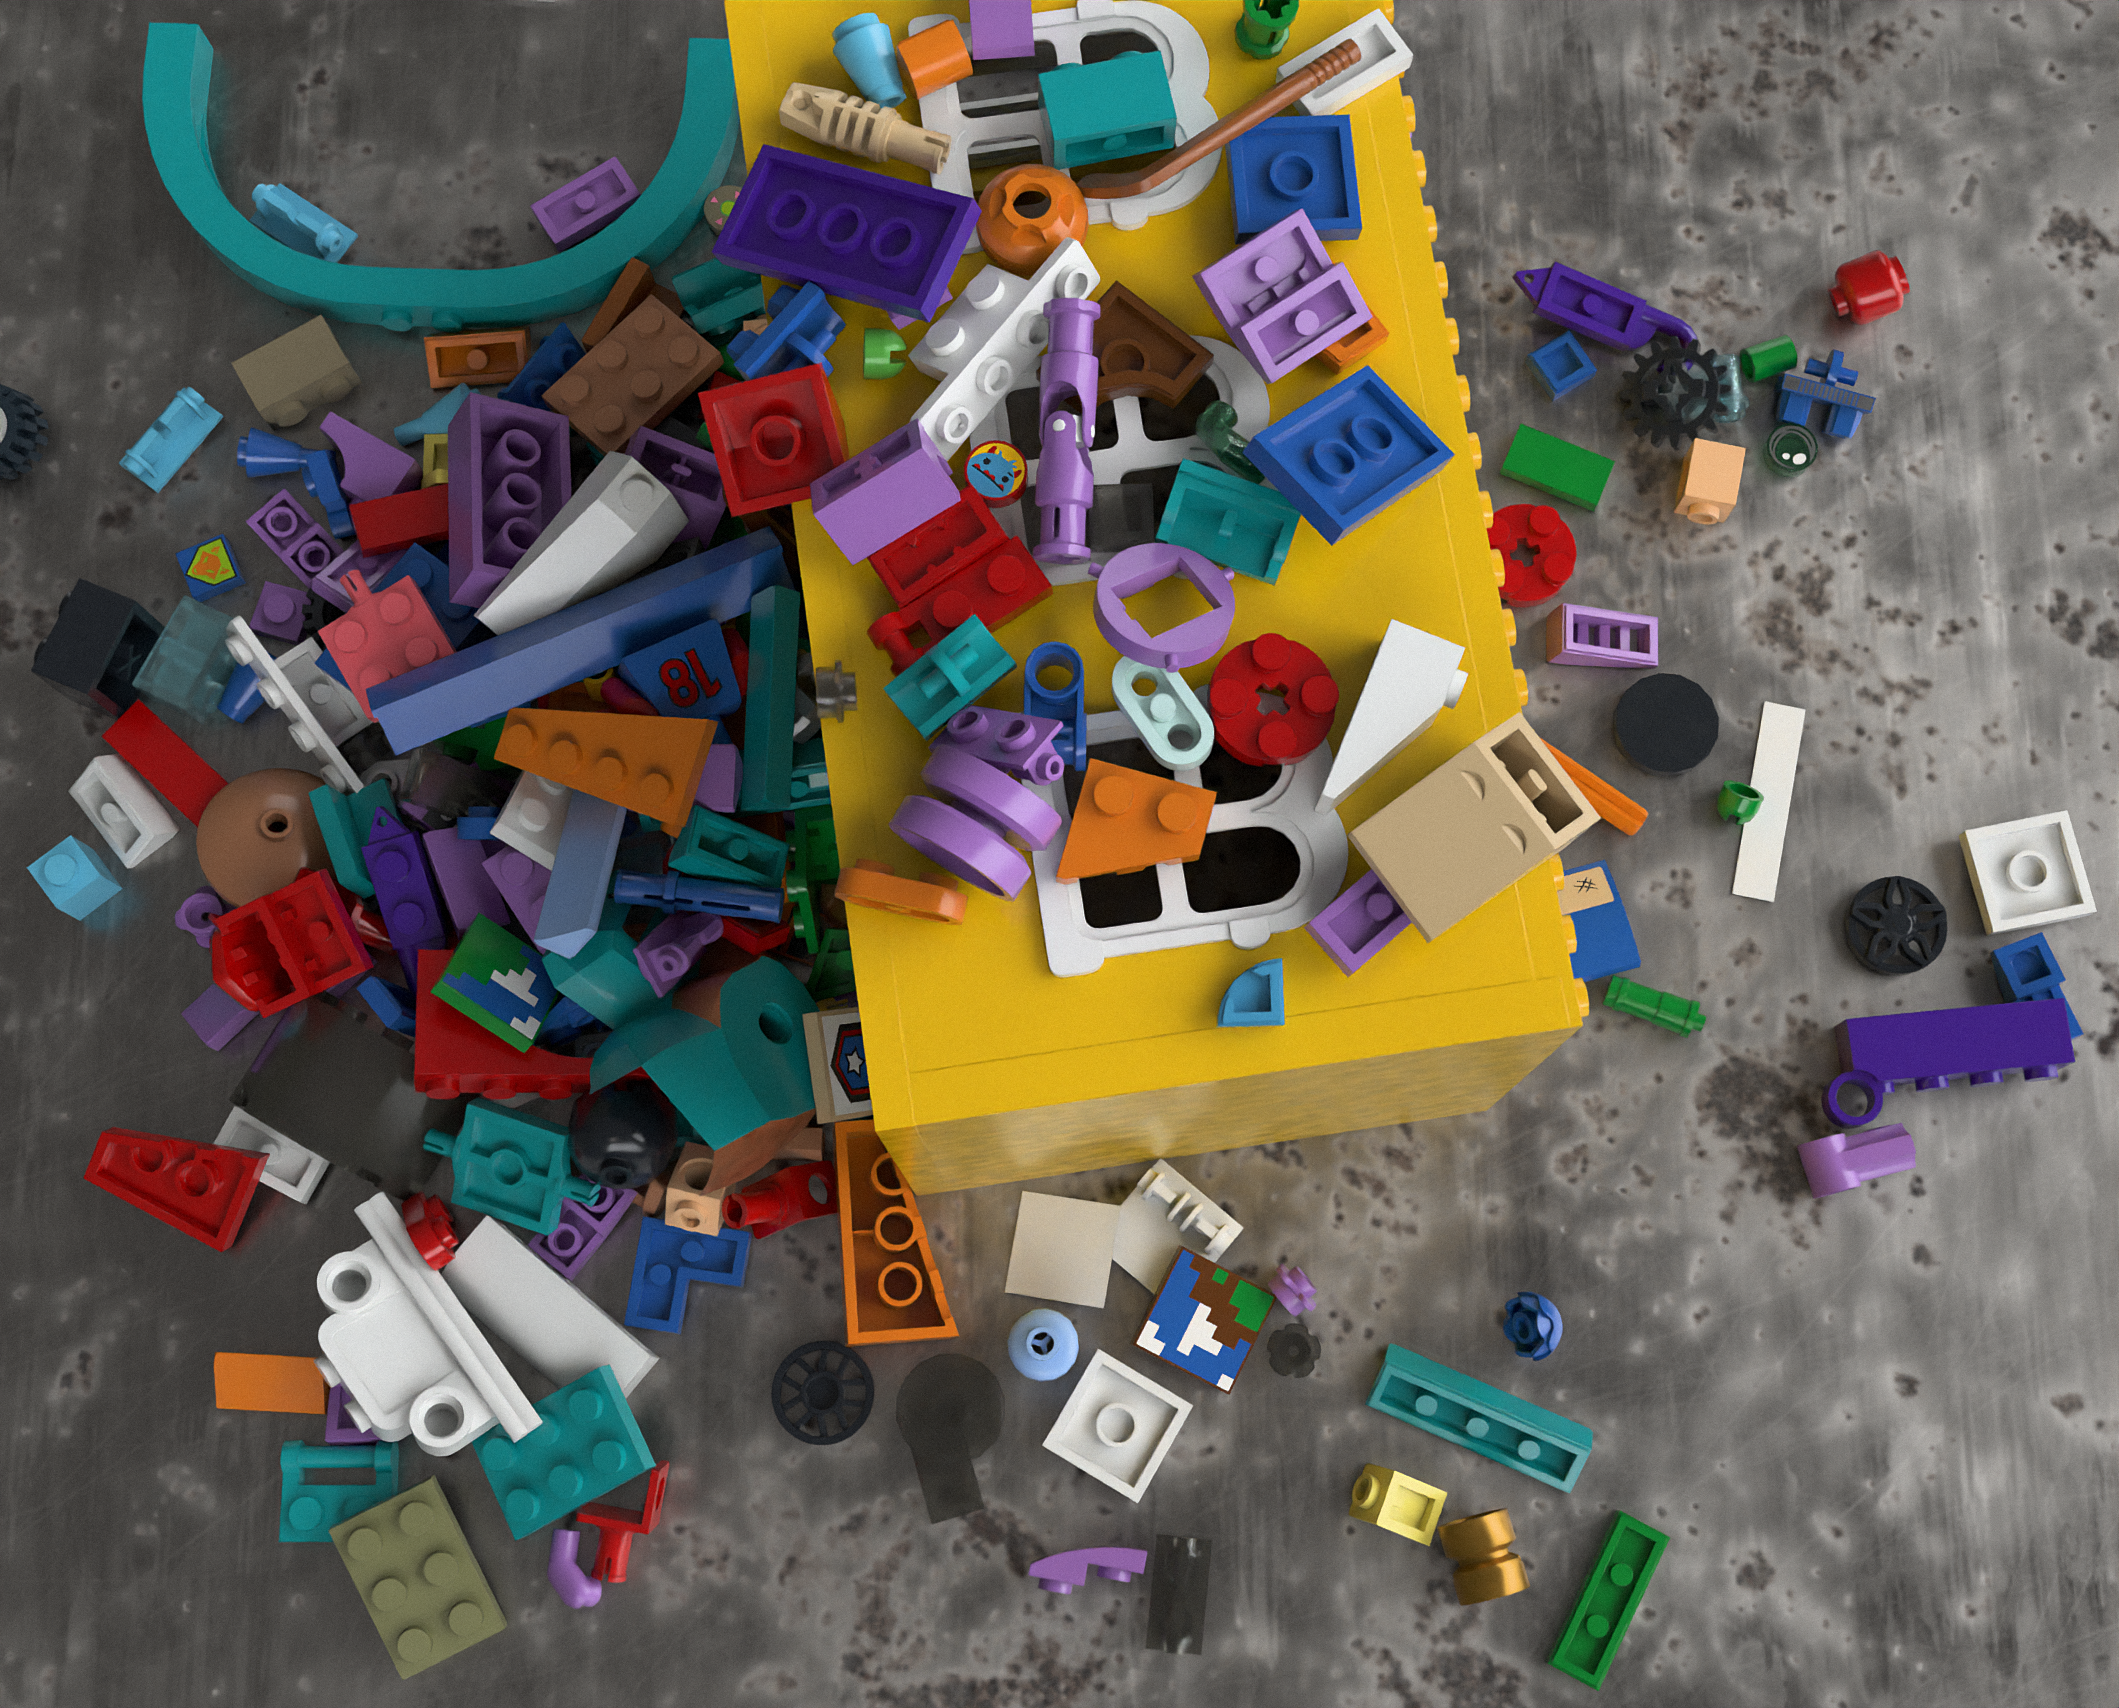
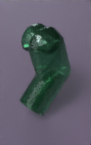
(1216, 432)

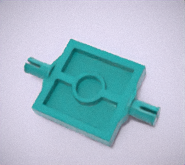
(511, 1166)

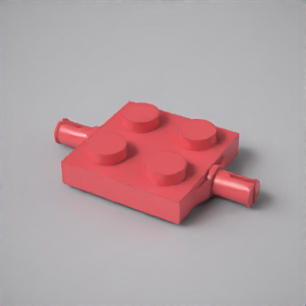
(383, 635)

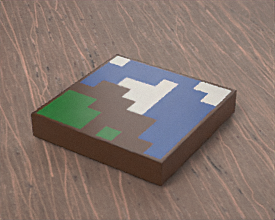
(1203, 1319)

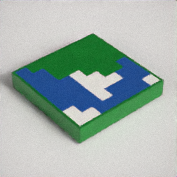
(498, 983)

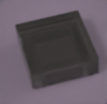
(1121, 517)

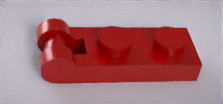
(991, 588)

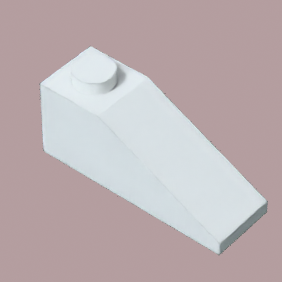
(1398, 702)

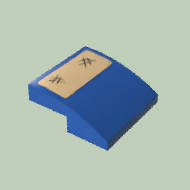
(1599, 921)

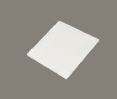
(1062, 1249)

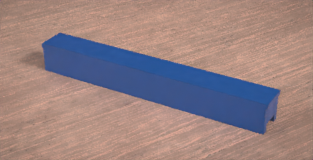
(575, 641)

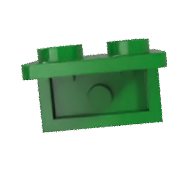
(816, 863)

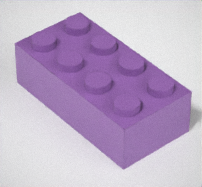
(503, 489)

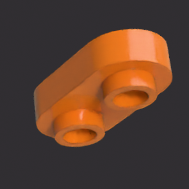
(928, 899)

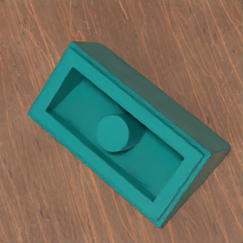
(728, 851)

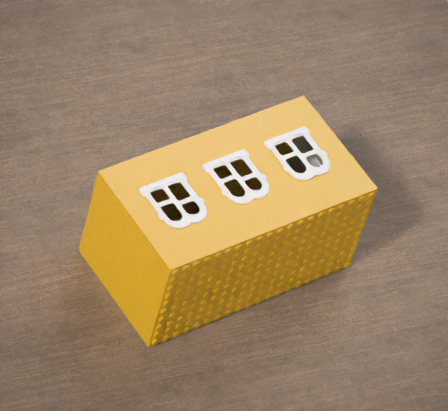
(1094, 1048)

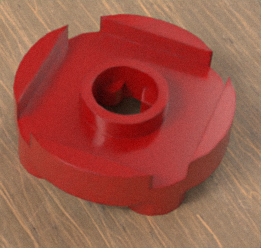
(1554, 548)
(1271, 664)

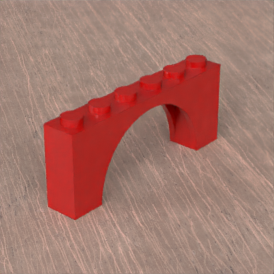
(465, 1057)

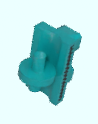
(950, 677)

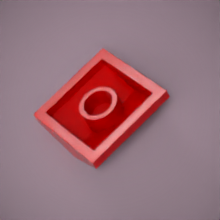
(774, 437)

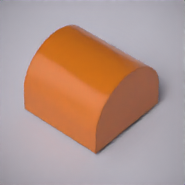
(933, 59)

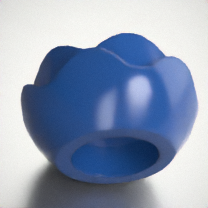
(1532, 1325)

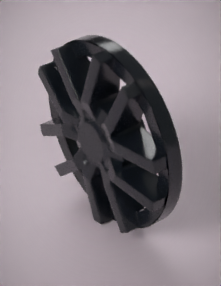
(822, 1393)

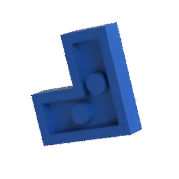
(669, 1260)

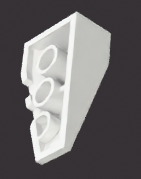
(595, 543)

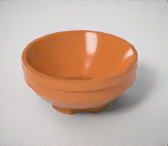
(1026, 243)

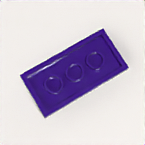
(847, 232)

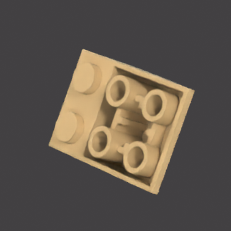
(1474, 827)

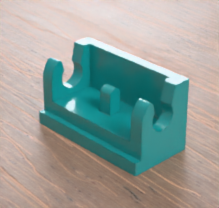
(1229, 521)

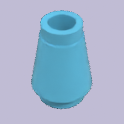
(869, 59)

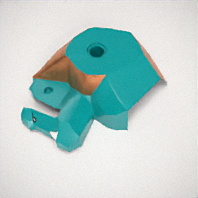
(717, 1043)

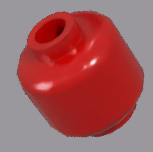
(1869, 288)

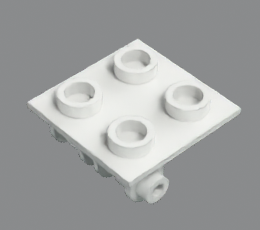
(1163, 1215)

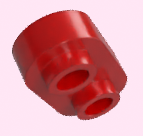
(429, 1228)

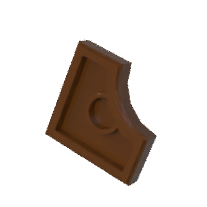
(1141, 352)

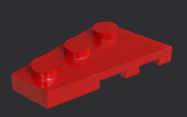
(179, 1181)

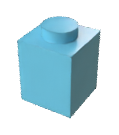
(74, 878)

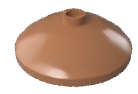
(239, 851)

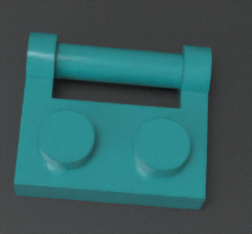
(312, 1509)

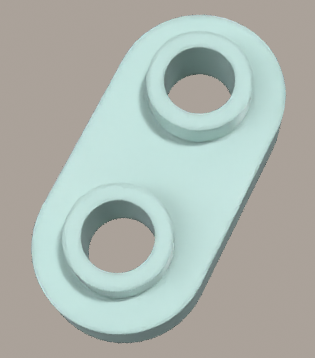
(1165, 711)

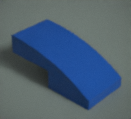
(2031, 973)

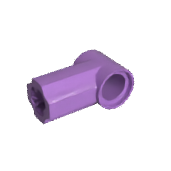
(1843, 1162)

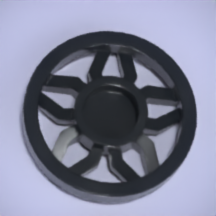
(1896, 925)

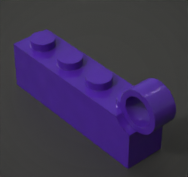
(1947, 1046)

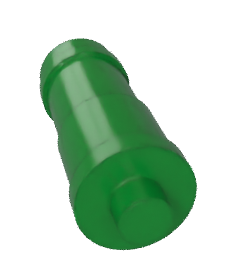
(1654, 1006)

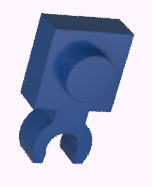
(323, 480)

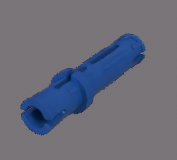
(699, 895)

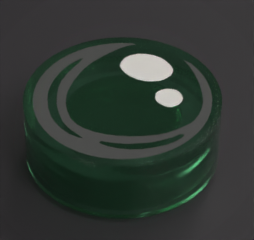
(1790, 450)

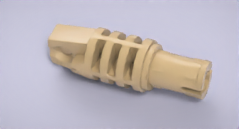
(861, 127)

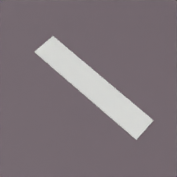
(1774, 779)

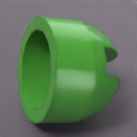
(876, 353)

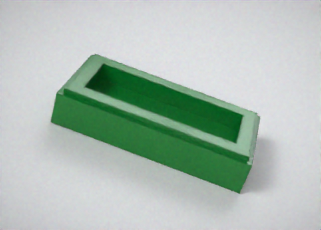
(1557, 467)

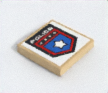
(837, 1064)

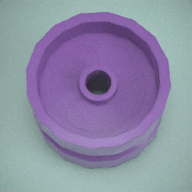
(976, 822)

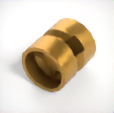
(1483, 1556)

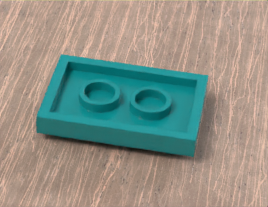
(571, 1459)

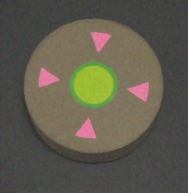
(719, 205)

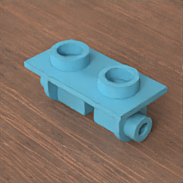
(299, 223)
(171, 439)

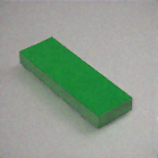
(1607, 1600)

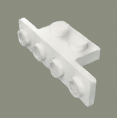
(992, 340)
(317, 705)

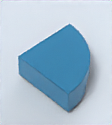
(1254, 998)

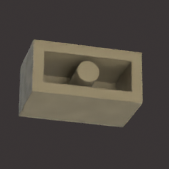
(297, 373)

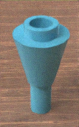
(435, 419)

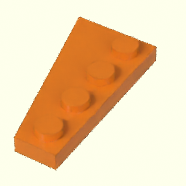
(620, 758)

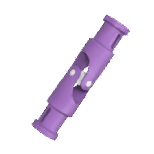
(1064, 466)

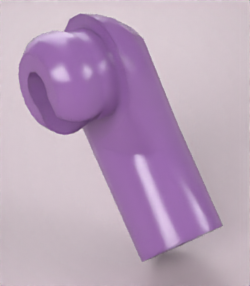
(566, 1576)

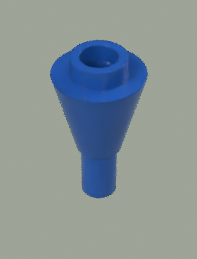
(270, 454)

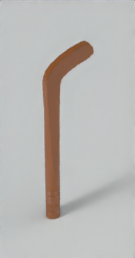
(1226, 129)

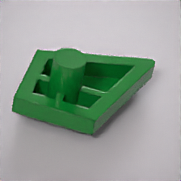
(833, 966)

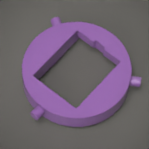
(1138, 570)

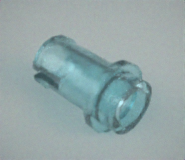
(1737, 402)

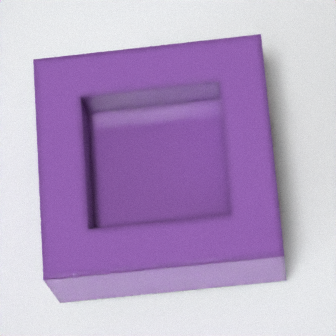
(279, 614)

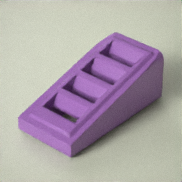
(1569, 632)

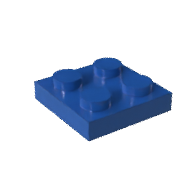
(1292, 167)

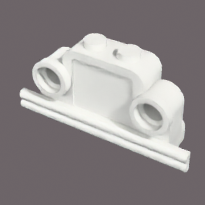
(410, 1346)

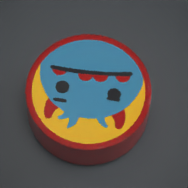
(997, 473)

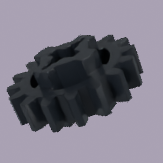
(1652, 392)

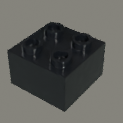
(97, 648)

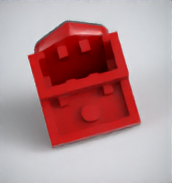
(286, 946)

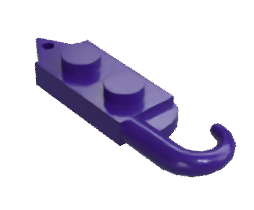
(1598, 309)
(405, 892)

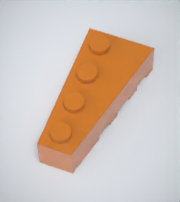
(884, 1251)

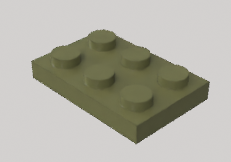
(418, 1577)

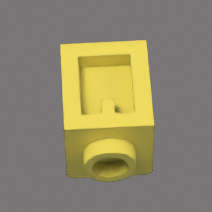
(1397, 1503)

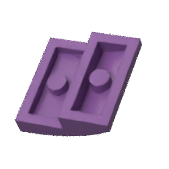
(1282, 296)

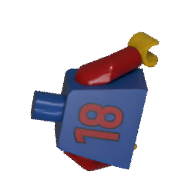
(684, 676)

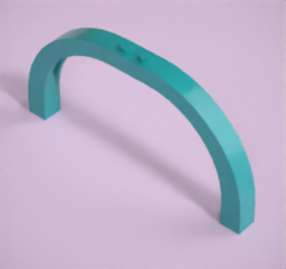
(446, 299)

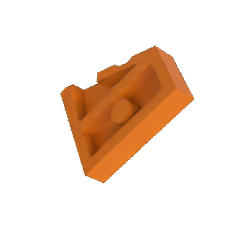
(1132, 823)

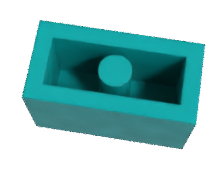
(1106, 109)

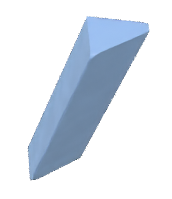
(580, 874)

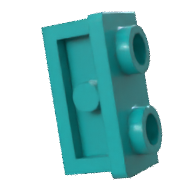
(717, 295)

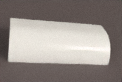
(541, 1310)

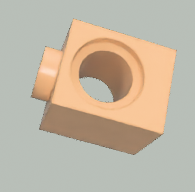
(1709, 481)
(687, 1182)

